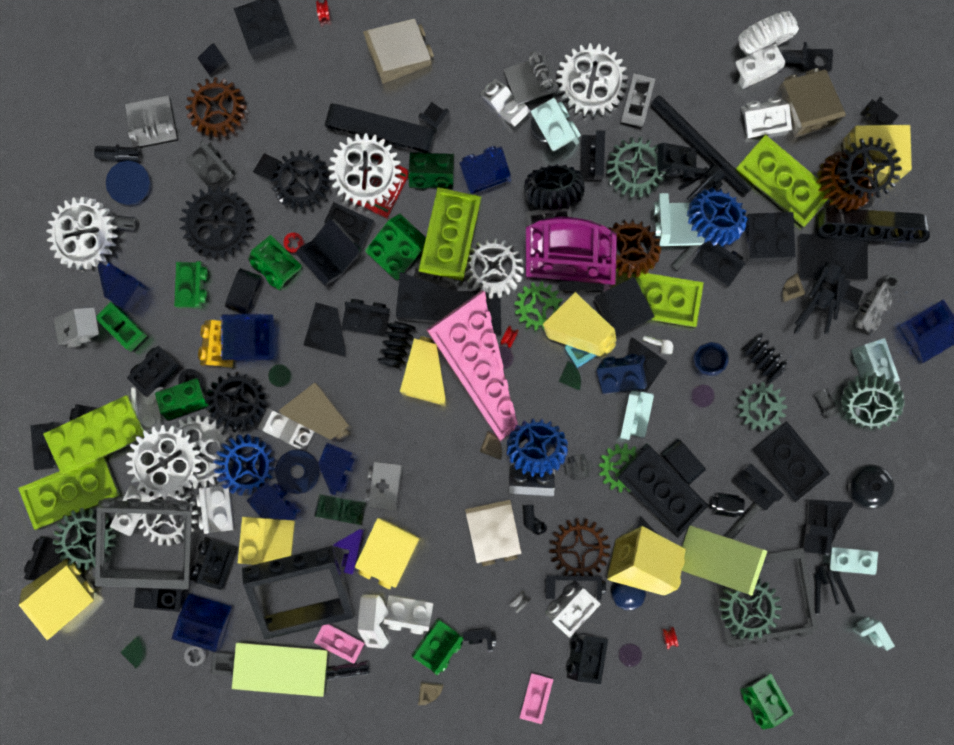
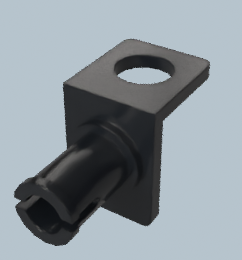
(807, 57)

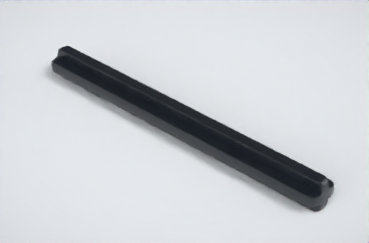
(701, 144)

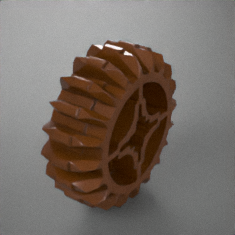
(210, 114)
(833, 186)
(635, 259)
(578, 533)

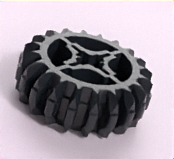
(859, 171)
(292, 186)
(554, 187)
(228, 398)

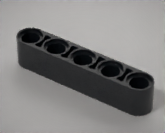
(392, 130)
(873, 225)

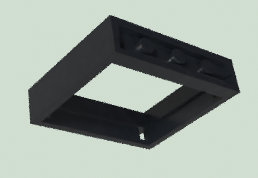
(304, 617)

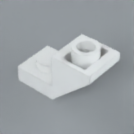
(504, 103)
(286, 429)
(371, 614)

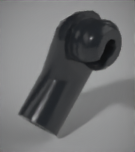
(531, 522)

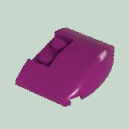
(571, 250)

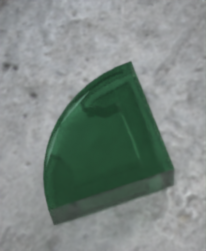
(571, 376)
(134, 652)

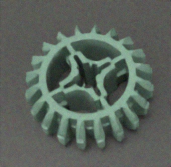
(625, 166)
(887, 400)
(73, 543)
(743, 616)

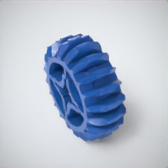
(717, 217)
(229, 453)
(533, 458)

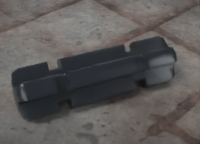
(348, 670)

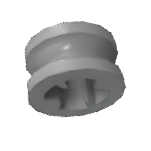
(520, 602)
(188, 657)

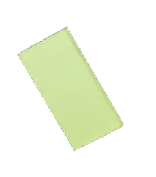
(722, 560)
(279, 669)

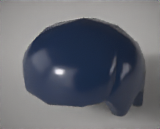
(711, 359)
(626, 596)

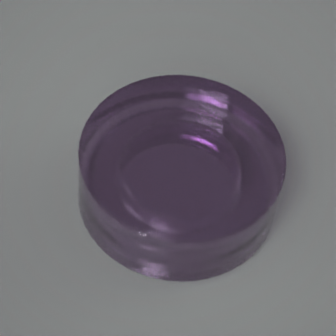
(506, 356)
(702, 395)
(630, 655)

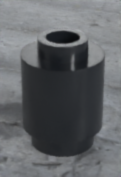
(727, 505)

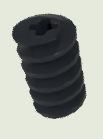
(395, 344)
(765, 357)

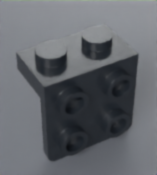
(329, 252)

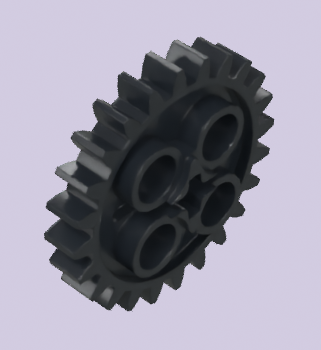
(218, 202)

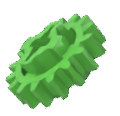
(528, 308)
(624, 457)

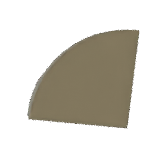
(792, 288)
(491, 446)
(429, 692)

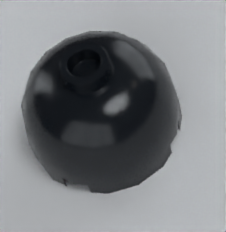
(870, 486)

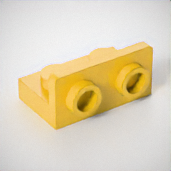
(210, 350)

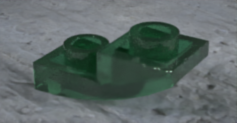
(339, 509)

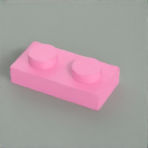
(339, 642)
(536, 698)

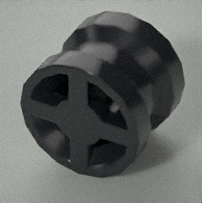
(186, 374)

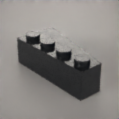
(425, 301)

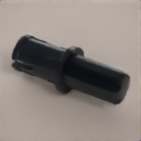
(117, 153)

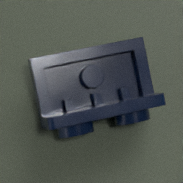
(622, 373)

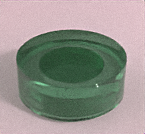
(280, 375)

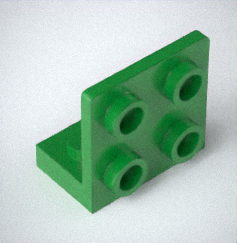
(396, 246)

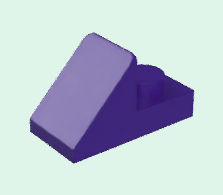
(352, 543)

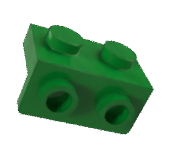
(438, 647)

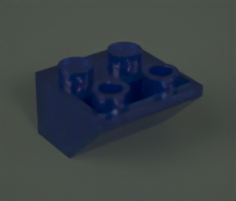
(484, 170)
(121, 290)
(930, 330)
(247, 337)
(335, 465)
(271, 503)
(202, 622)

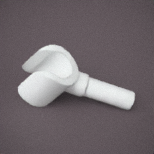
(666, 345)

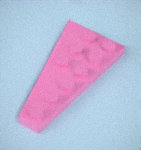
(474, 356)

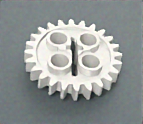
(611, 84)
(384, 171)
(79, 212)
(207, 434)
(174, 479)

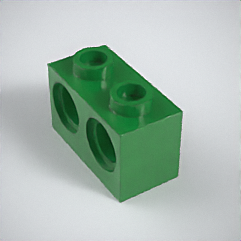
(121, 326)

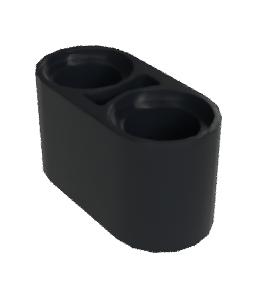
(243, 291)
(683, 461)

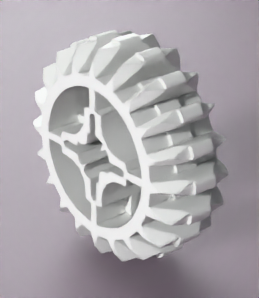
(768, 31)
(503, 253)
(152, 527)

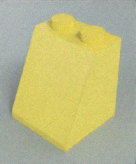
(896, 135)
(580, 327)
(423, 373)
(264, 539)
(386, 553)
(647, 562)
(56, 598)

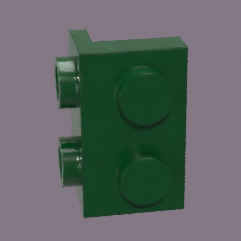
(431, 170)

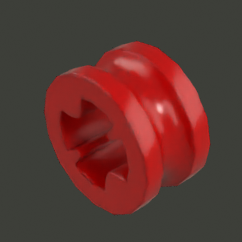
(322, 10)
(286, 242)
(509, 336)
(670, 637)

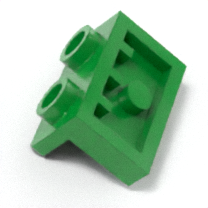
(273, 262)
(189, 284)
(181, 400)
(766, 702)

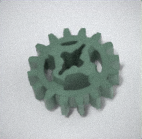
(762, 395)

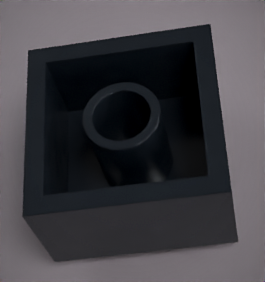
(263, 26)
(770, 237)

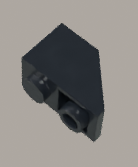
(158, 599)

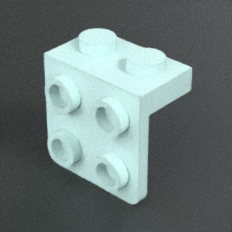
(554, 125)
(673, 223)

